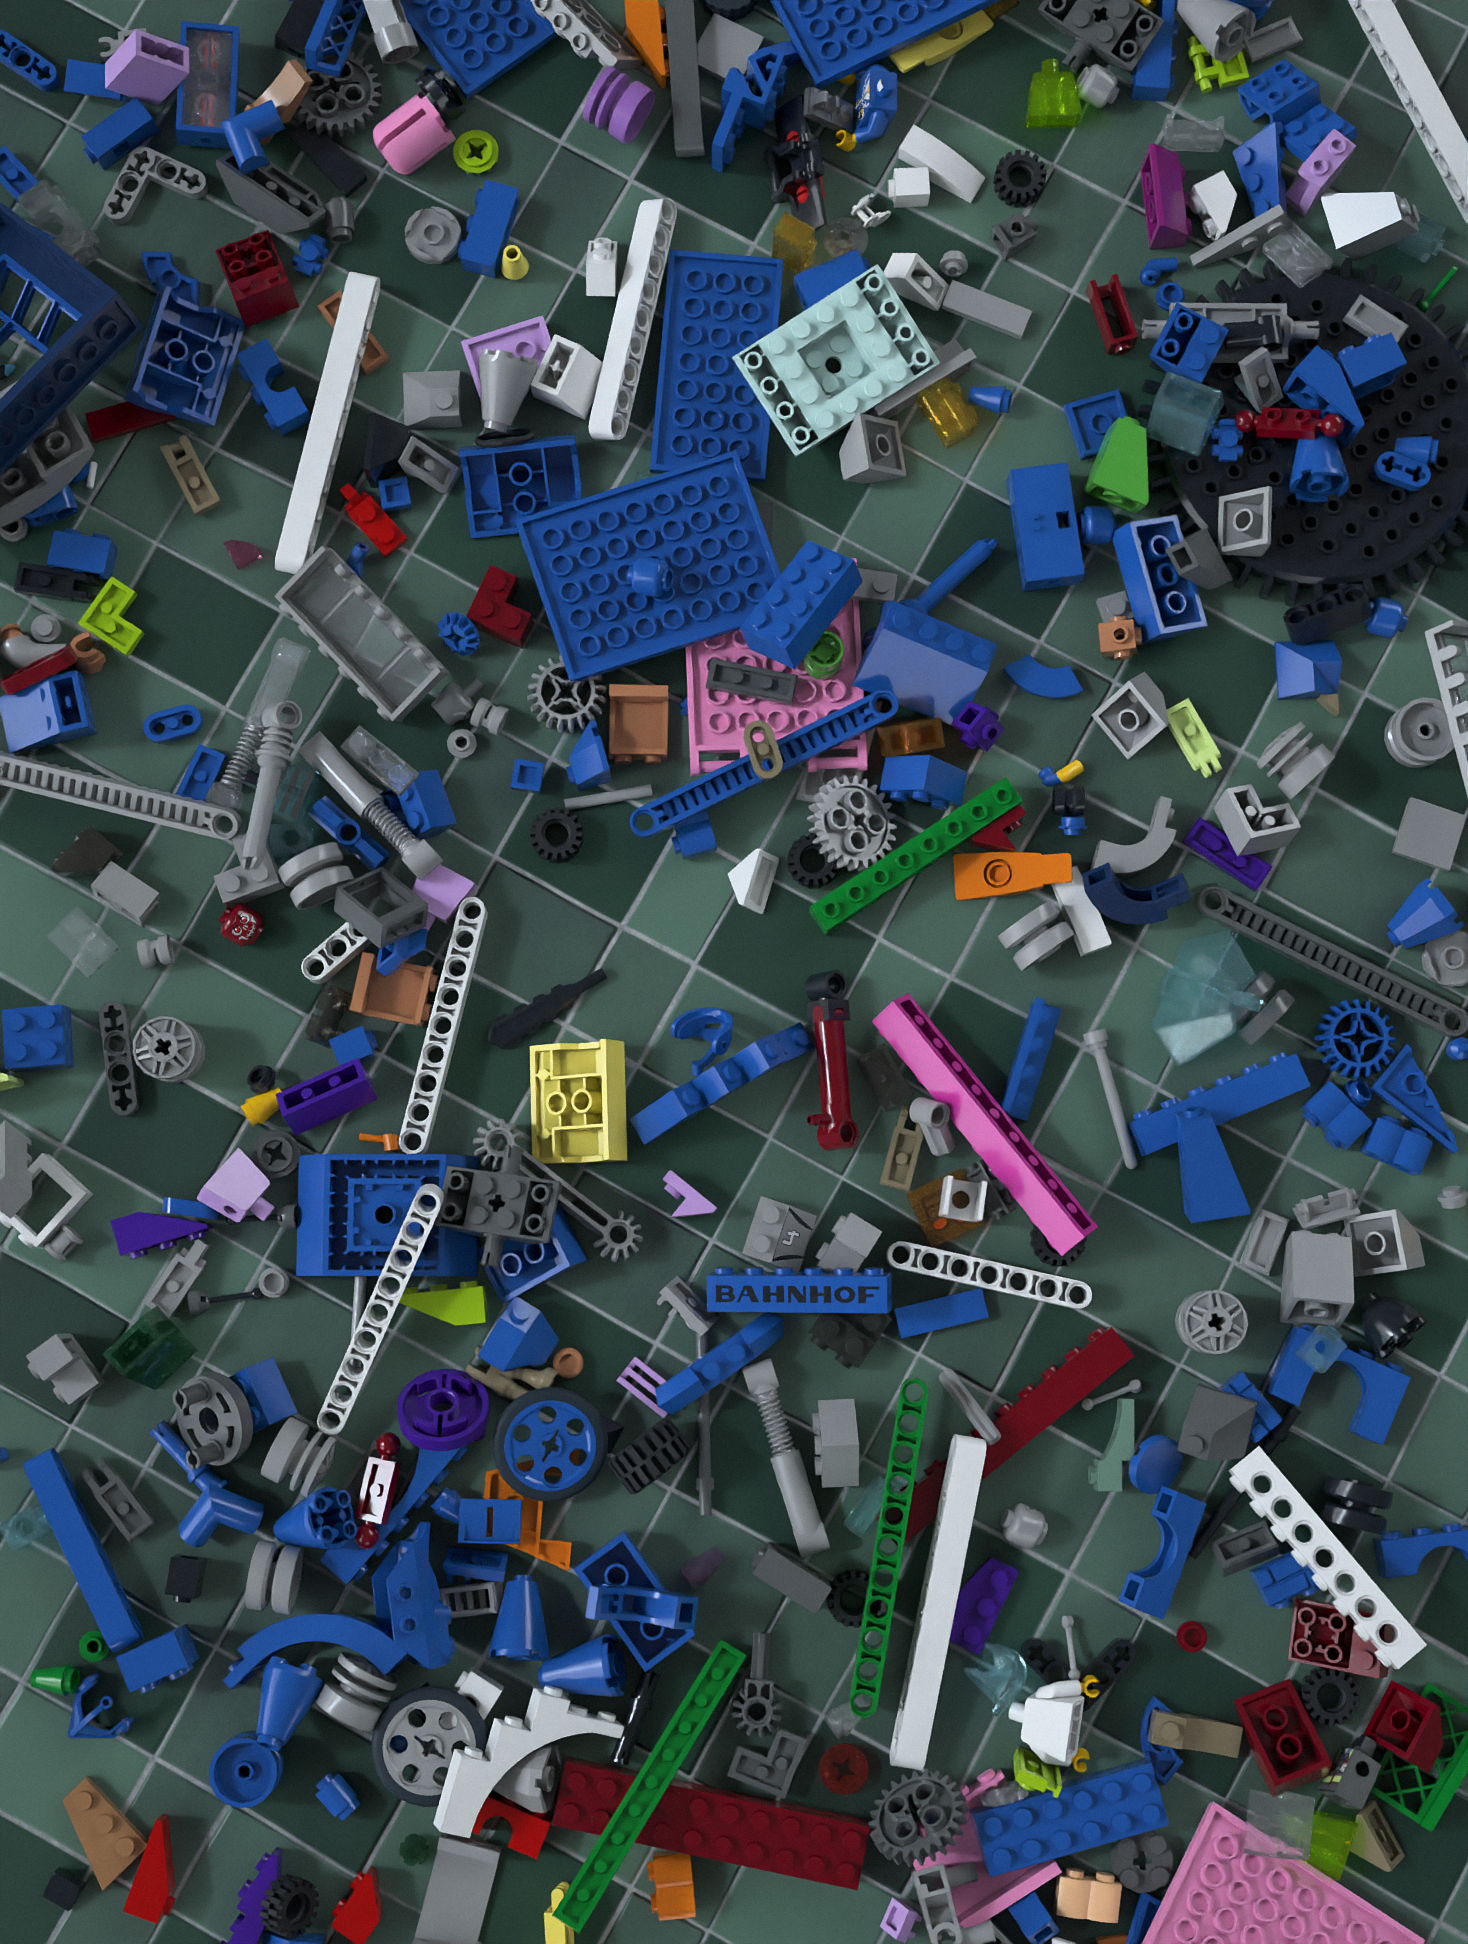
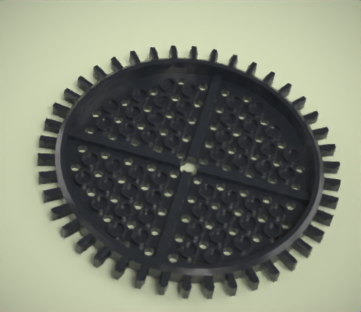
(1305, 560)

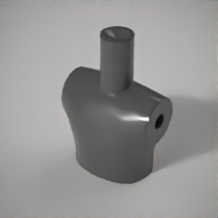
(457, 703)

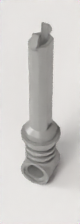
(272, 759)

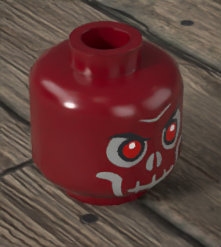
(241, 924)

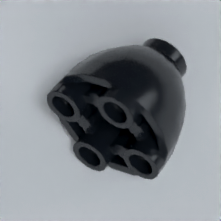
(1388, 1323)

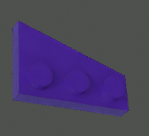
(980, 1604)

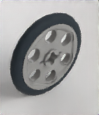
(395, 1721)

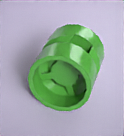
(824, 657)

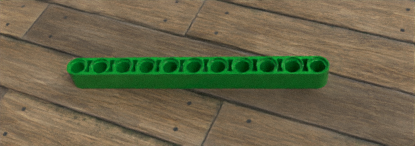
(890, 1561)

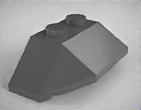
(271, 195)

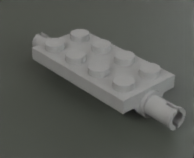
(1242, 312)

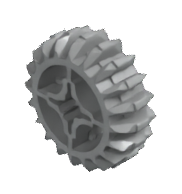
(557, 702)

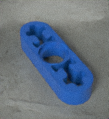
(28, 72)

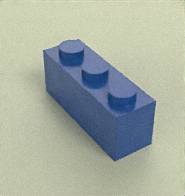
(489, 228)

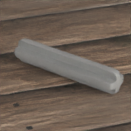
(969, 1407)

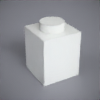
(909, 187)

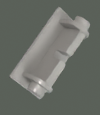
(1321, 1211)

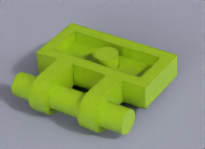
(1228, 73)

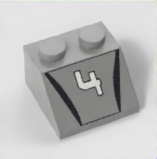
(779, 1234)

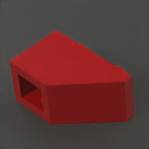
(362, 1910)

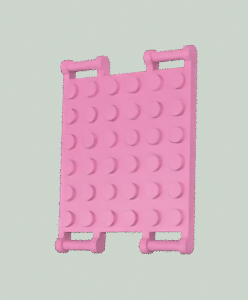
(720, 718)

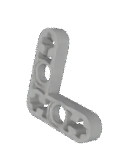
(150, 172)

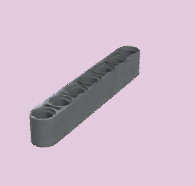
(685, 78)

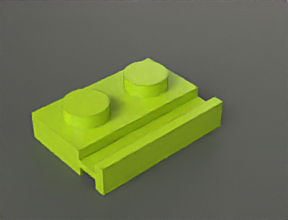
(1035, 1774)

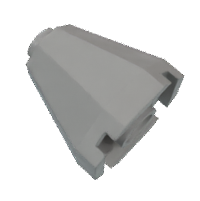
(533, 1779)

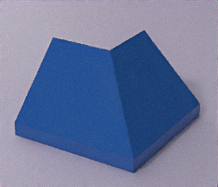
(1307, 669)

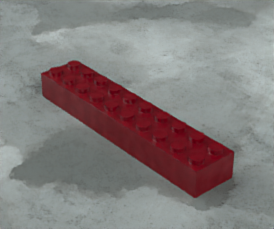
(721, 1824)

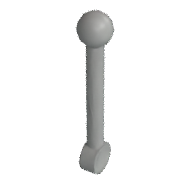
(1134, 1386)
(1067, 1623)

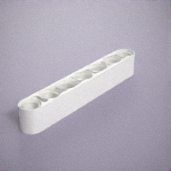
(1003, 1275)

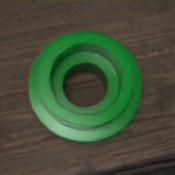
(86, 1653)

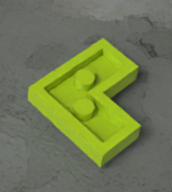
(106, 621)

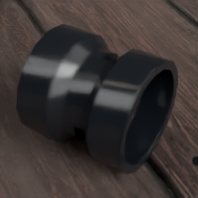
(1068, 800)

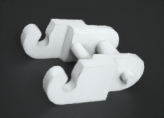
(875, 219)

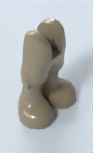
(503, 1382)

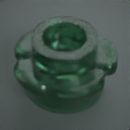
(420, 1844)

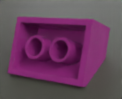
(1164, 198)

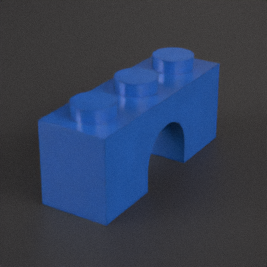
(261, 367)

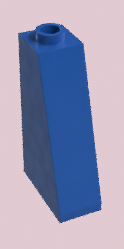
(1207, 1174)

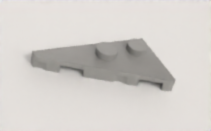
(1246, 237)

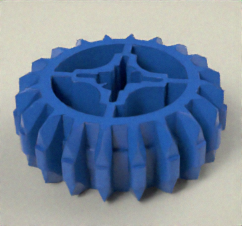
(1355, 1051)

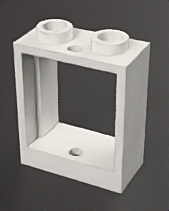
(69, 1183)

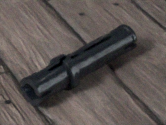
(635, 1716)

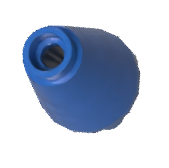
(318, 1521)
(284, 1701)

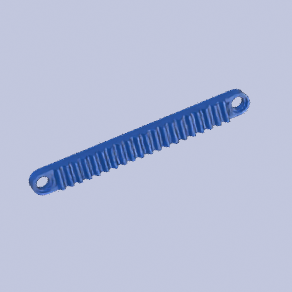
(739, 775)

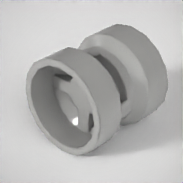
(489, 716)
(155, 951)

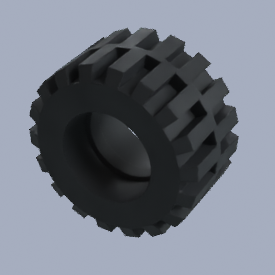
(650, 1455)

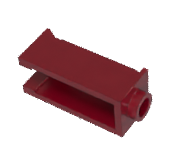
(1115, 292)

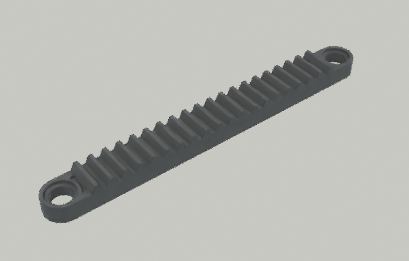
(1332, 962)

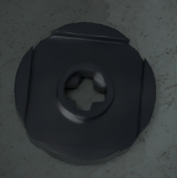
(446, 98)

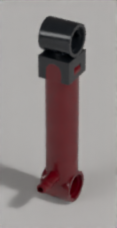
(828, 1015)

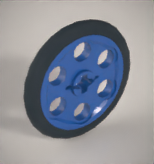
(525, 1411)

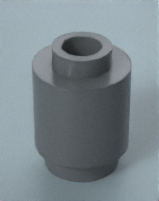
(339, 220)

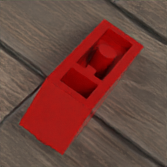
(154, 1881)

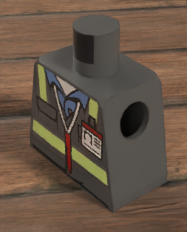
(1351, 1775)

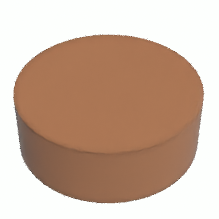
(568, 1362)

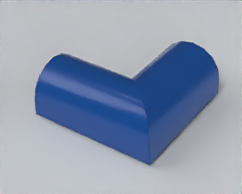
(245, 132)
(218, 1507)

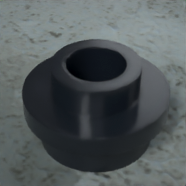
(261, 1079)

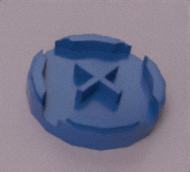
(1155, 1464)

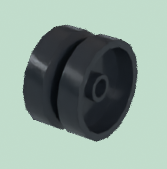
(1355, 1504)

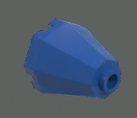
(1422, 918)

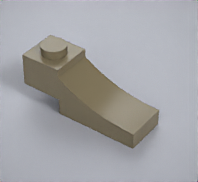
(1194, 1733)

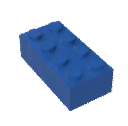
(801, 604)
(624, 1564)

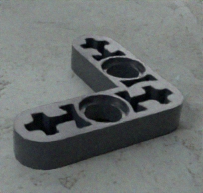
(1108, 1651)

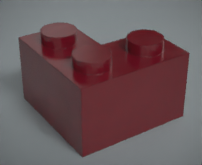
(493, 610)

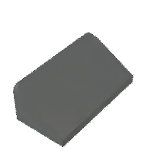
(1244, 1548)

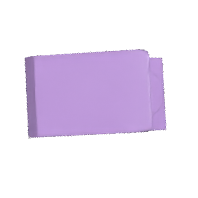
(694, 1202)

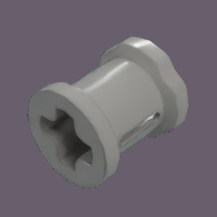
(63, 1243)

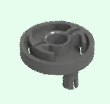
(196, 1411)

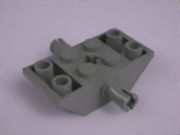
(1116, 41)
(476, 1200)

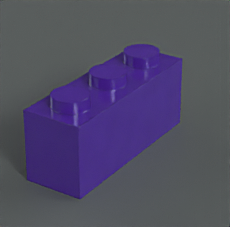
(326, 1096)

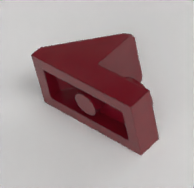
(993, 835)

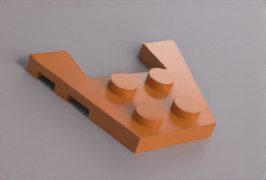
(553, 1551)

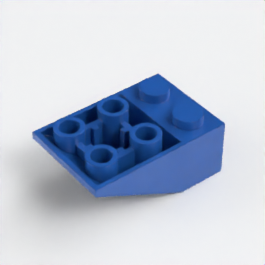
(47, 712)

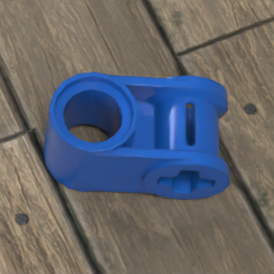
(55, 508)

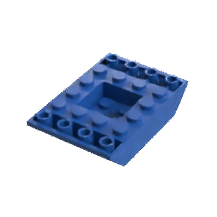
(340, 1207)

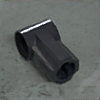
(1263, 332)

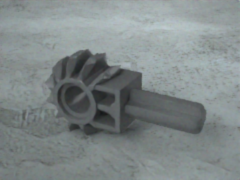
(758, 1688)

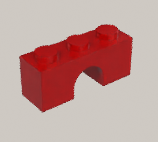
(527, 1826)

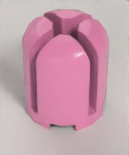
(412, 135)

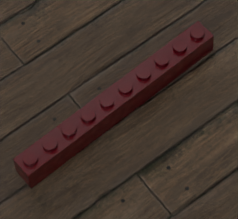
(1025, 1418)

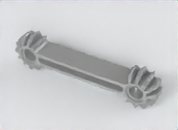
(566, 1195)

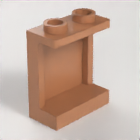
(638, 723)
(396, 997)

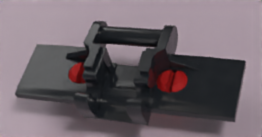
(802, 149)

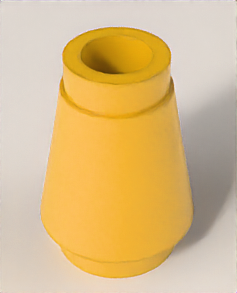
(261, 1107)

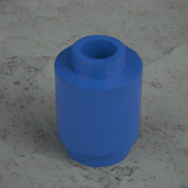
(337, 1795)

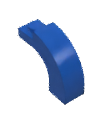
(642, 1605)

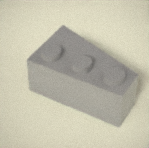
(14, 1176)

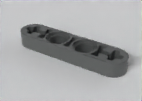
(115, 1059)

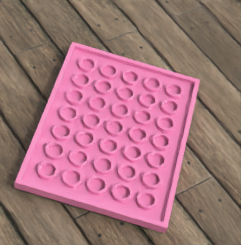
(1260, 1900)

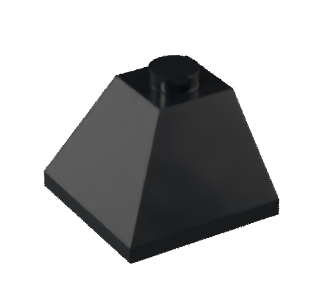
(384, 448)

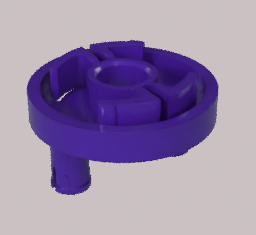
(445, 1429)

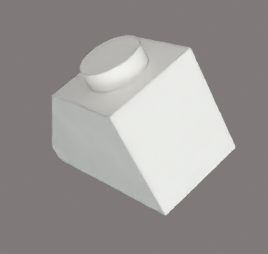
(916, 280)

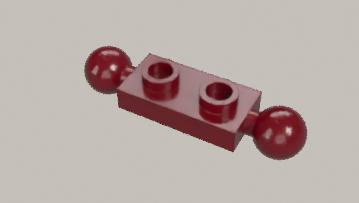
(1289, 423)
(377, 1490)

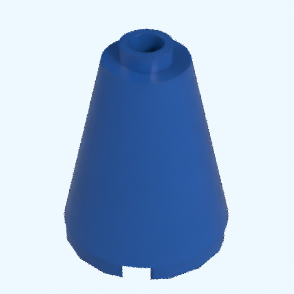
(1318, 469)
(520, 1623)
(587, 1669)

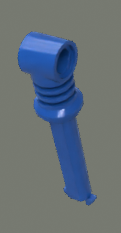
(946, 581)

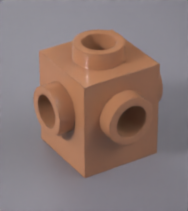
(1117, 628)

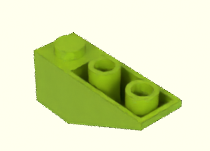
(453, 1306)

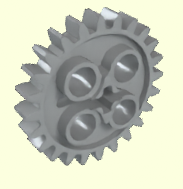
(851, 823)

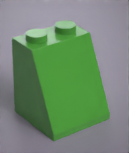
(1121, 467)

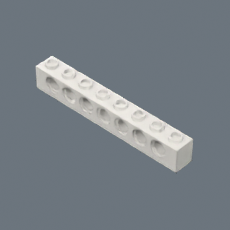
(1406, 1639)

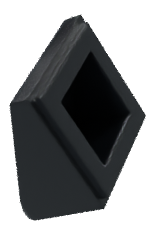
(63, 1888)

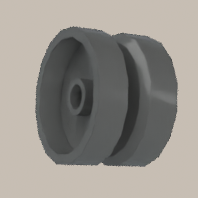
(1272, 1008)

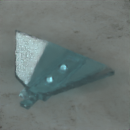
(1203, 996)

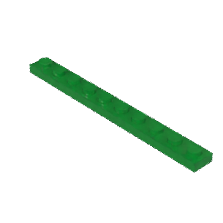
(648, 1787)

